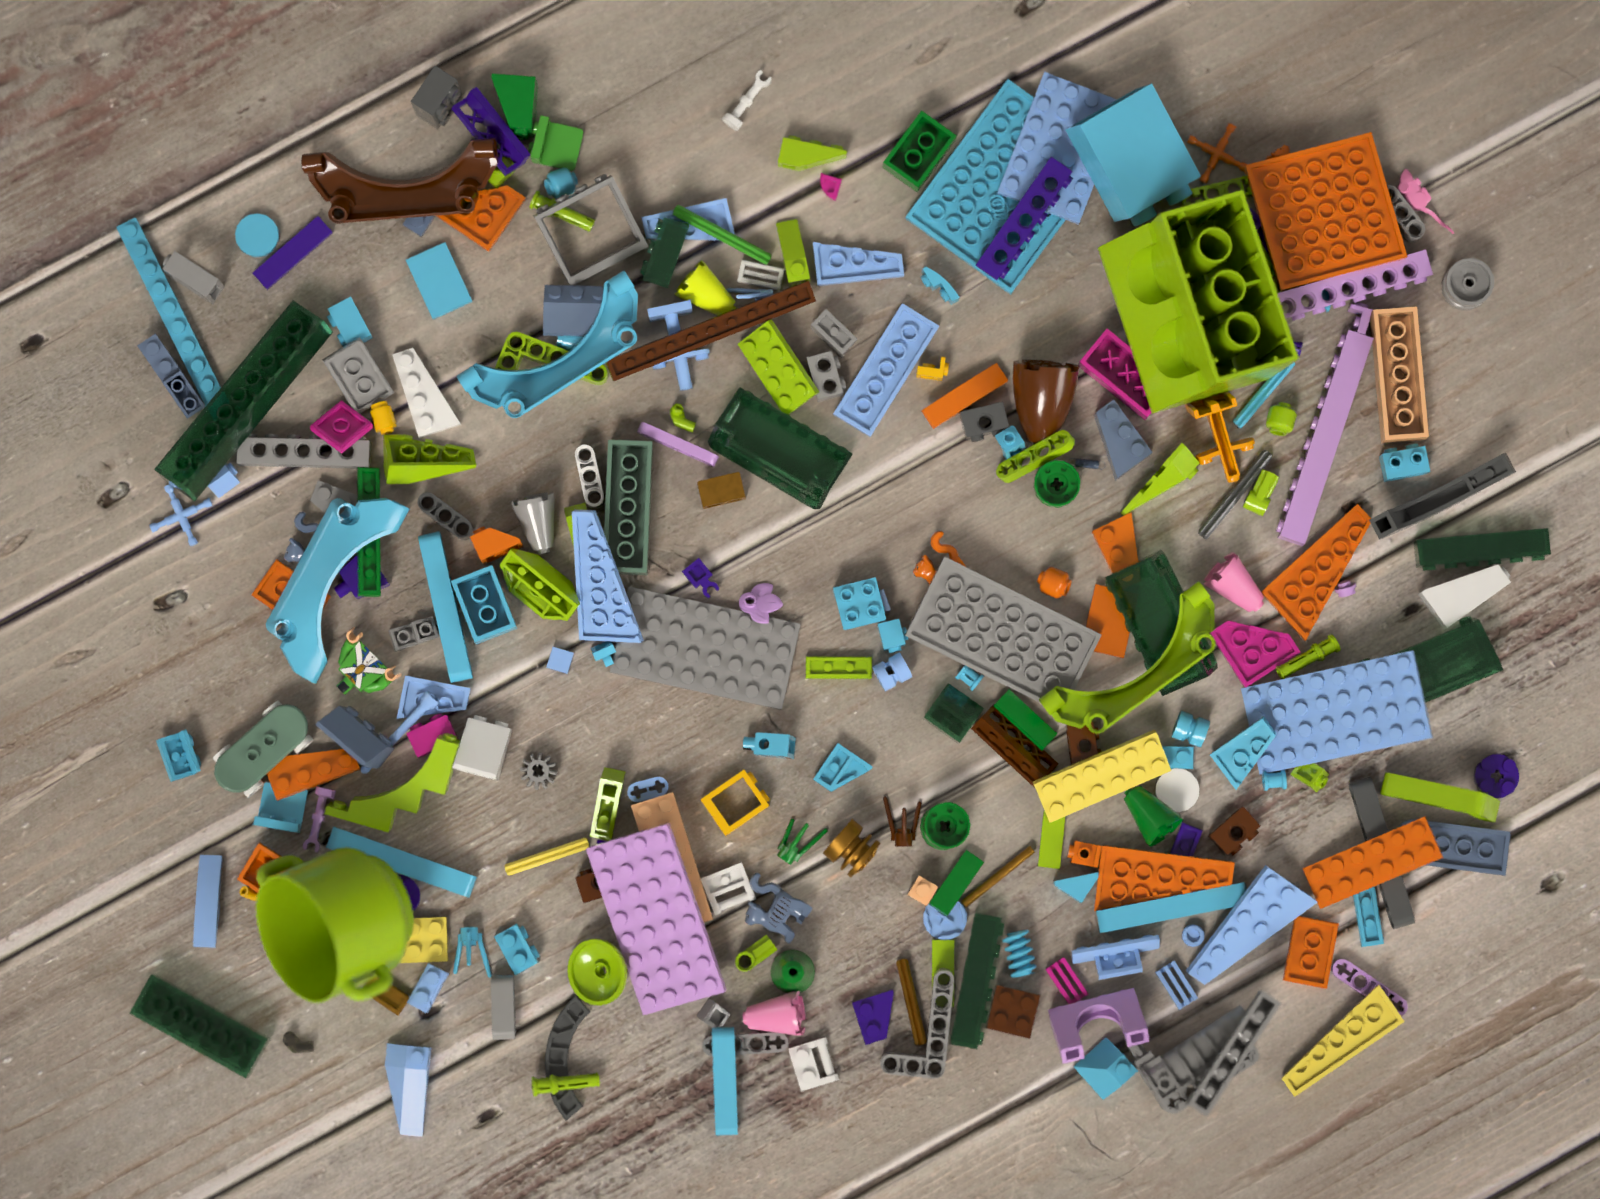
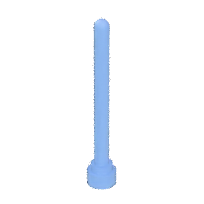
(428, 701)

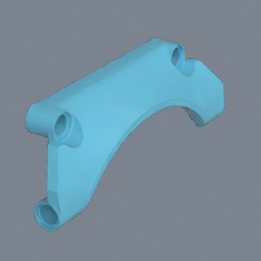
(538, 384)
(329, 549)

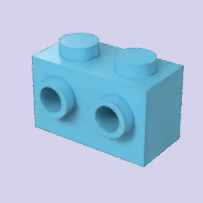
(348, 321)
(1404, 463)

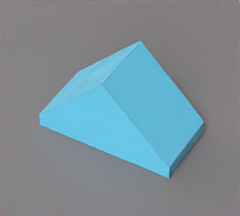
(1077, 886)

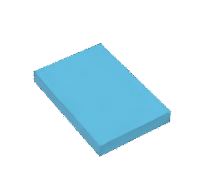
(439, 281)

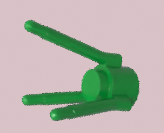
(789, 851)

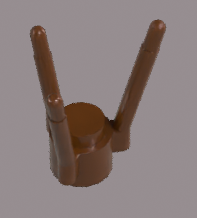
(903, 837)

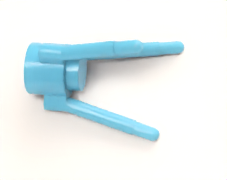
(468, 937)

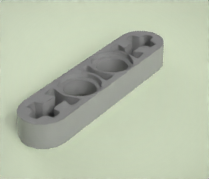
(745, 1043)

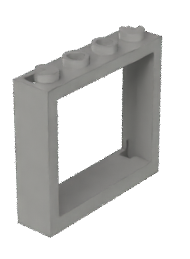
(607, 261)

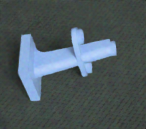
(670, 314)

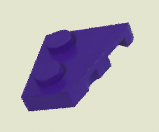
(874, 1016)

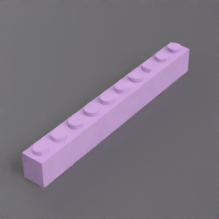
(1325, 437)

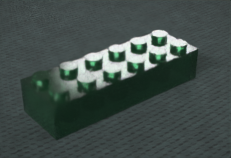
(200, 1025)

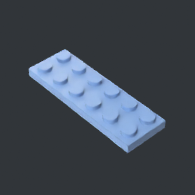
(886, 370)

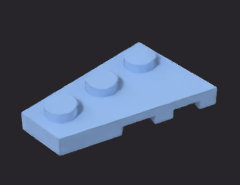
(451, 697)

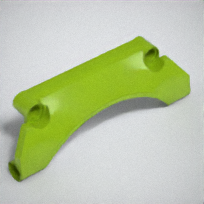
(1194, 622)

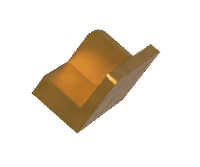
(721, 490)

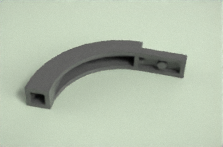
(1442, 498)

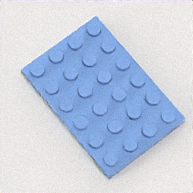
(1043, 136)

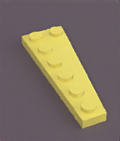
(1356, 1031)

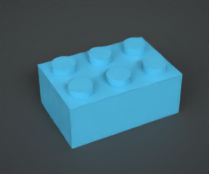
(484, 604)

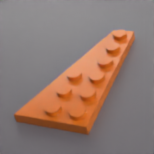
(1310, 580)
(1144, 875)

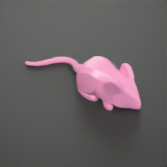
(1417, 196)

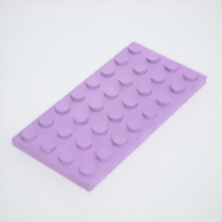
(656, 919)

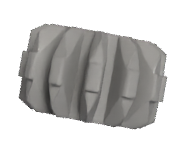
(546, 769)

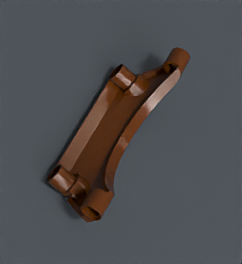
(376, 198)

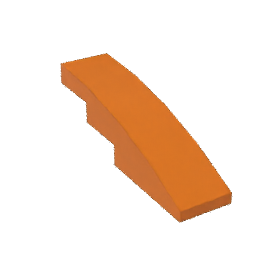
(964, 396)

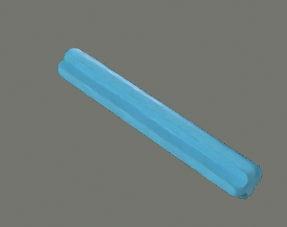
(1259, 398)

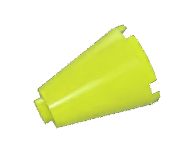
(705, 291)

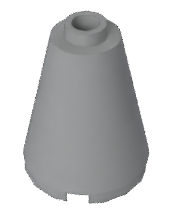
(537, 520)

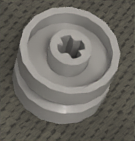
(1473, 272)

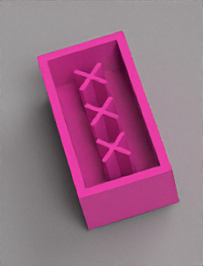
(1114, 368)

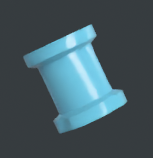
(966, 679)
(1274, 780)

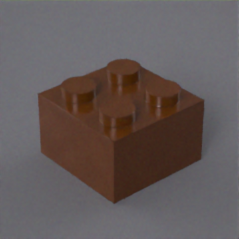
(1012, 1011)

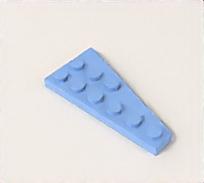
(604, 605)
(1258, 914)

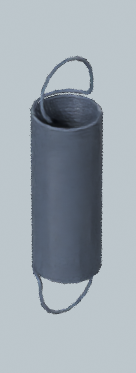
(1084, 463)

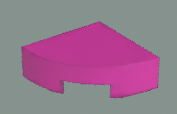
(830, 185)

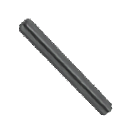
(1235, 494)

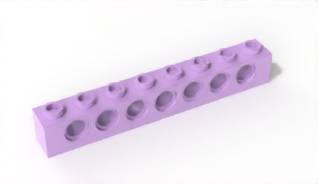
(1419, 270)

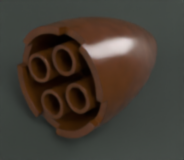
(1043, 395)

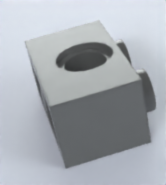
(993, 412)

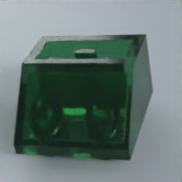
(953, 713)

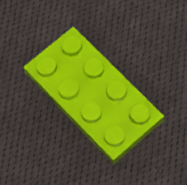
(778, 367)

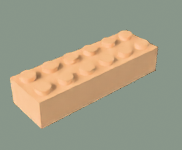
(1399, 375)
(663, 811)

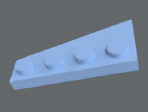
(713, 211)
(849, 265)

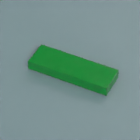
(1025, 719)
(956, 883)

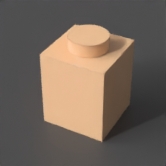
(922, 890)

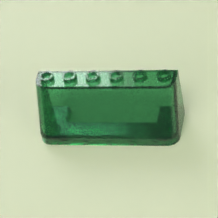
(778, 449)
(1149, 601)

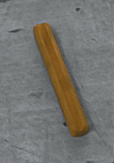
(911, 1002)

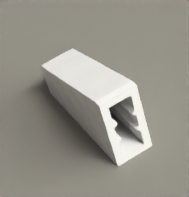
(1460, 596)

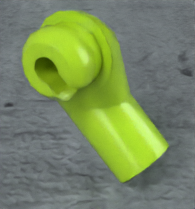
(679, 419)

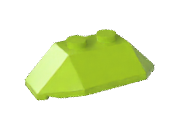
(539, 585)

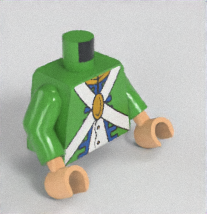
(362, 667)

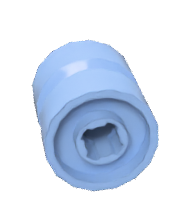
(898, 666)

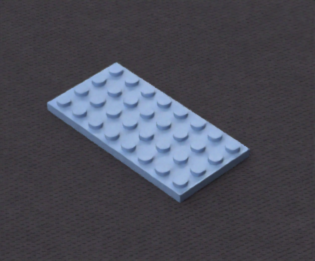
(1340, 711)

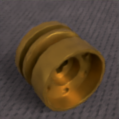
(852, 848)

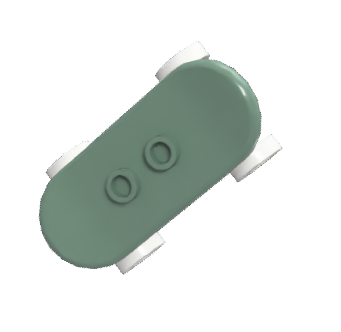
(261, 749)

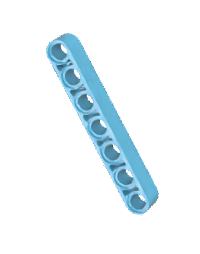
(445, 607)
(406, 863)
(1170, 907)

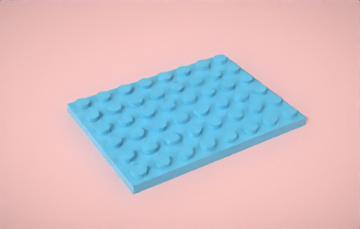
(958, 198)

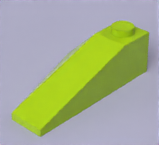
(415, 460)
(1173, 472)

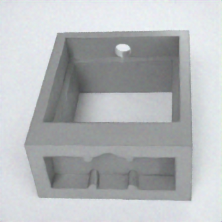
(193, 277)

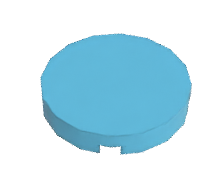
(257, 235)

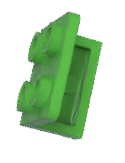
(555, 144)

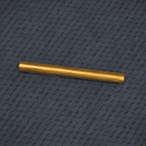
(999, 875)

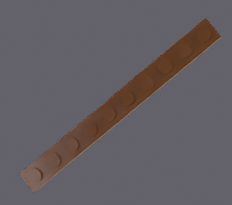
(710, 330)

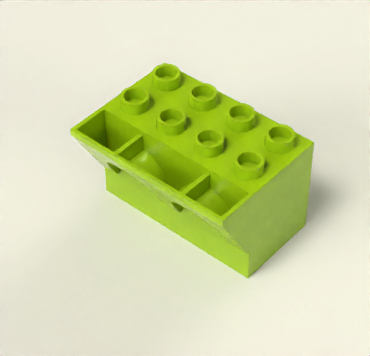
(1198, 302)

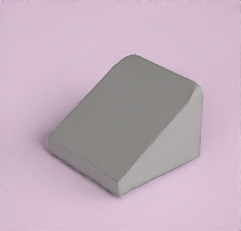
(713, 1014)

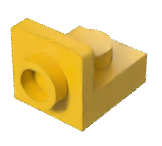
(928, 371)

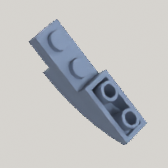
(171, 375)

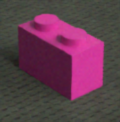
(424, 736)

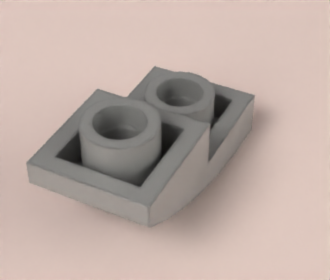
(413, 634)

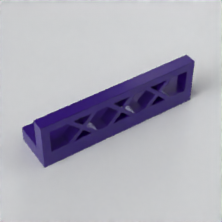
(495, 126)

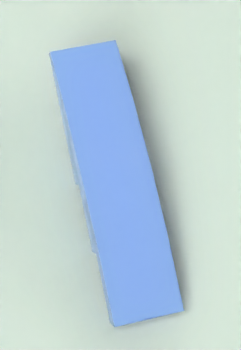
(207, 901)

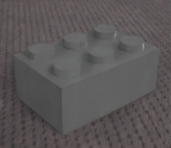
(436, 97)

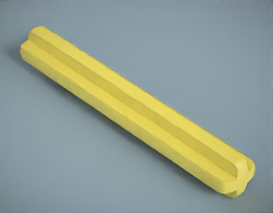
(546, 856)

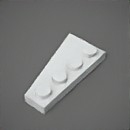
(425, 401)

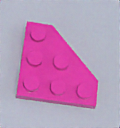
(1253, 650)

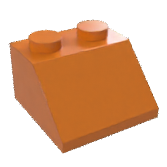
(493, 544)

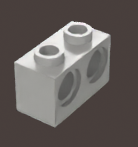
(821, 377)

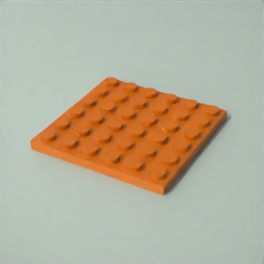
(1325, 211)

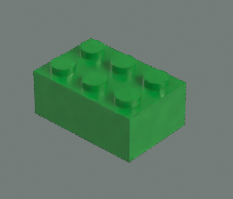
(919, 151)

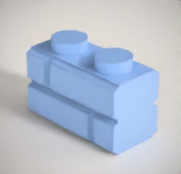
(428, 988)

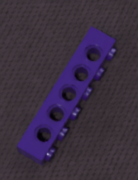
(1052, 169)

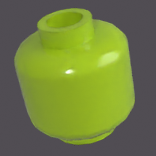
(1281, 419)

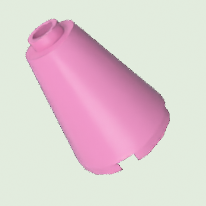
(1235, 583)
(777, 1014)

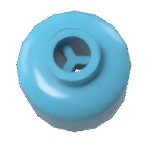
(560, 182)

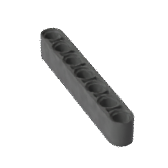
(1372, 826)

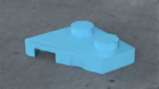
(840, 768)

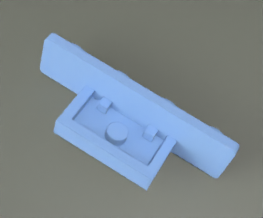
(1117, 958)

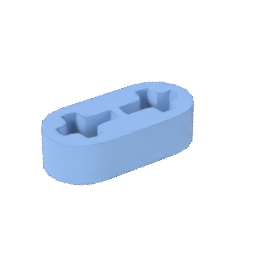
(646, 784)

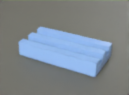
(1167, 969)

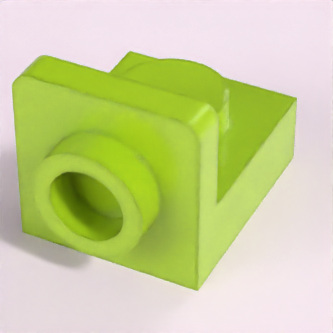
(1311, 775)

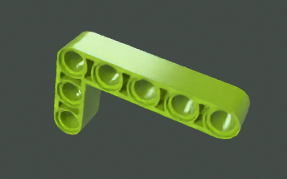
(545, 357)
(1440, 795)

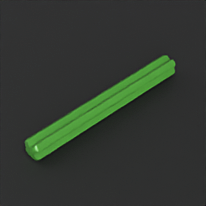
(722, 234)

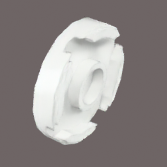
(1177, 789)

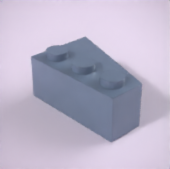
(1121, 440)

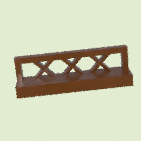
(1012, 748)

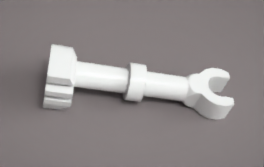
(731, 119)

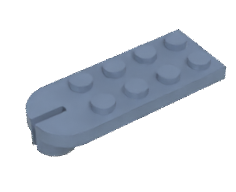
(1470, 848)

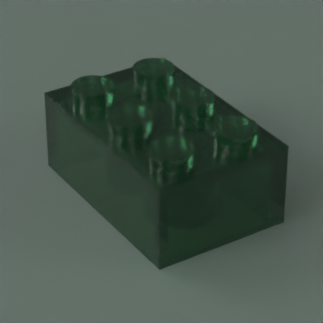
(664, 251)

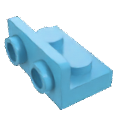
(517, 949)

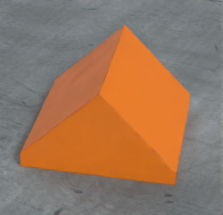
(259, 857)

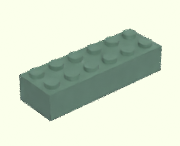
(628, 504)

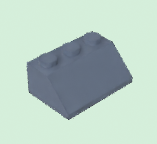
(570, 309)
(356, 736)

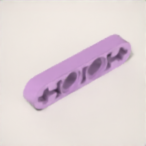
(677, 444)
(1370, 984)

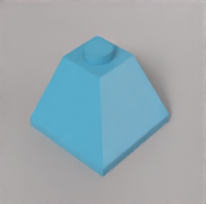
(1105, 1068)

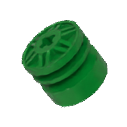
(1064, 473)
(957, 826)

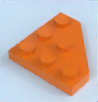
(490, 216)

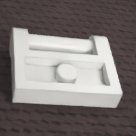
(725, 881)
(805, 1064)

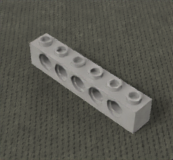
(247, 457)
(1233, 1053)

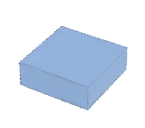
(560, 660)

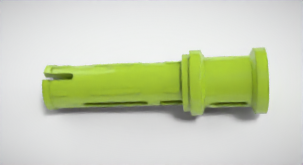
(566, 214)
(1316, 653)
(554, 1084)

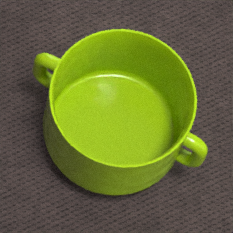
(333, 923)

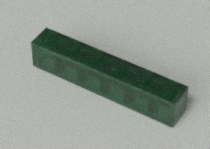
(1482, 548)
(976, 980)

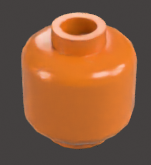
(1054, 582)

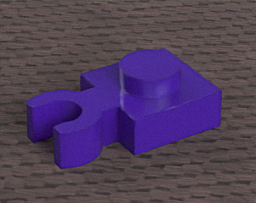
(698, 575)

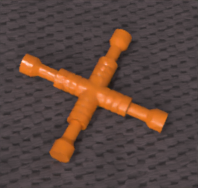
(1217, 153)

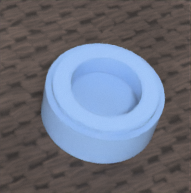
(1193, 935)

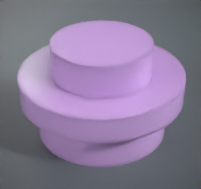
(1345, 588)

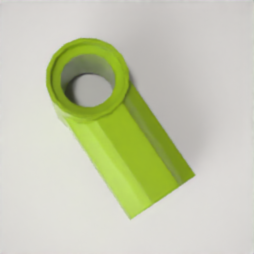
(1258, 498)
(757, 953)

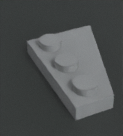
(325, 493)

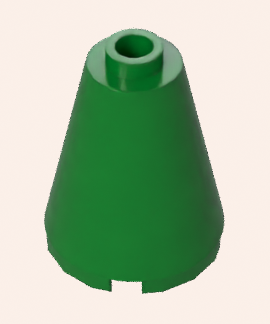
(1151, 815)
(792, 959)

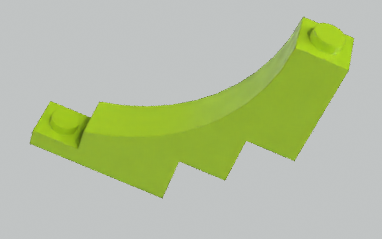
(380, 809)

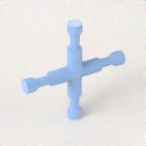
(181, 515)

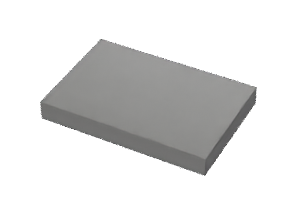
(358, 375)

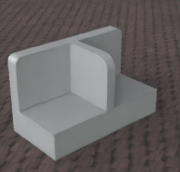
(833, 333)

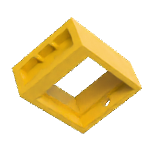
(714, 812)

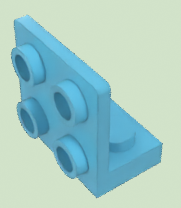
(859, 603)
(282, 814)

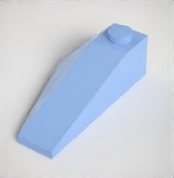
(408, 1081)

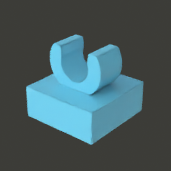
(604, 652)

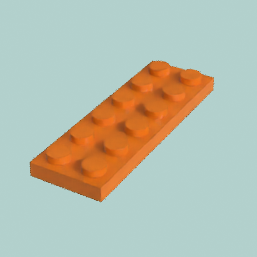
(1373, 862)

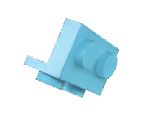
(179, 755)

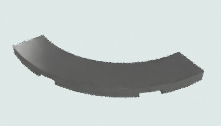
(557, 1053)

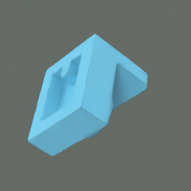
(1010, 442)

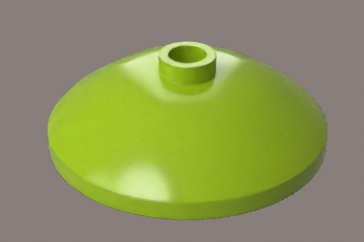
(588, 975)

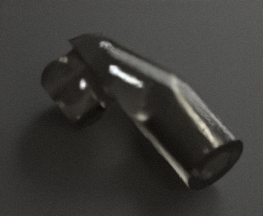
(294, 1044)

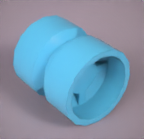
(1190, 728)

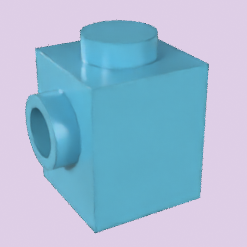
(892, 635)

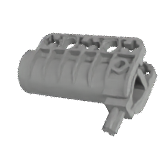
(1187, 1061)

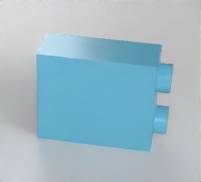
(1134, 155)

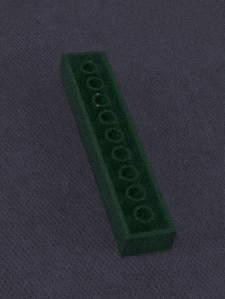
(243, 400)

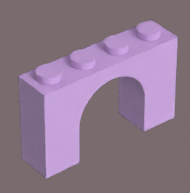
(1117, 1006)

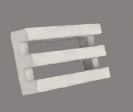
(741, 279)

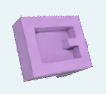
(1360, 323)

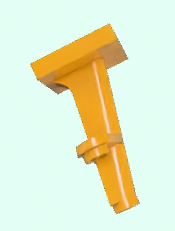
(1212, 408)

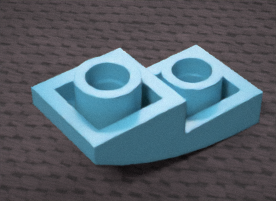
(934, 280)

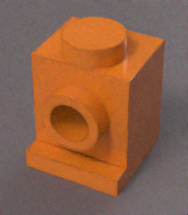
(1093, 854)

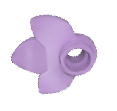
(763, 602)

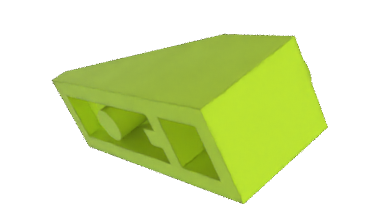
(793, 252)
(607, 803)

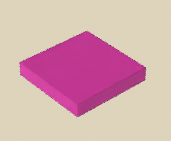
(341, 426)

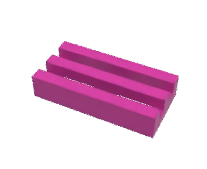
(1056, 965)

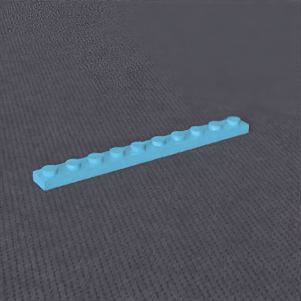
(169, 309)

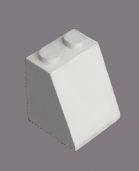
(483, 748)

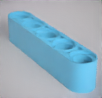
(724, 1081)

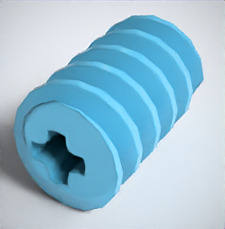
(1019, 953)

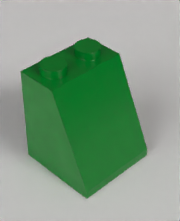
(518, 101)

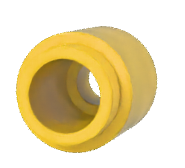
(383, 417)

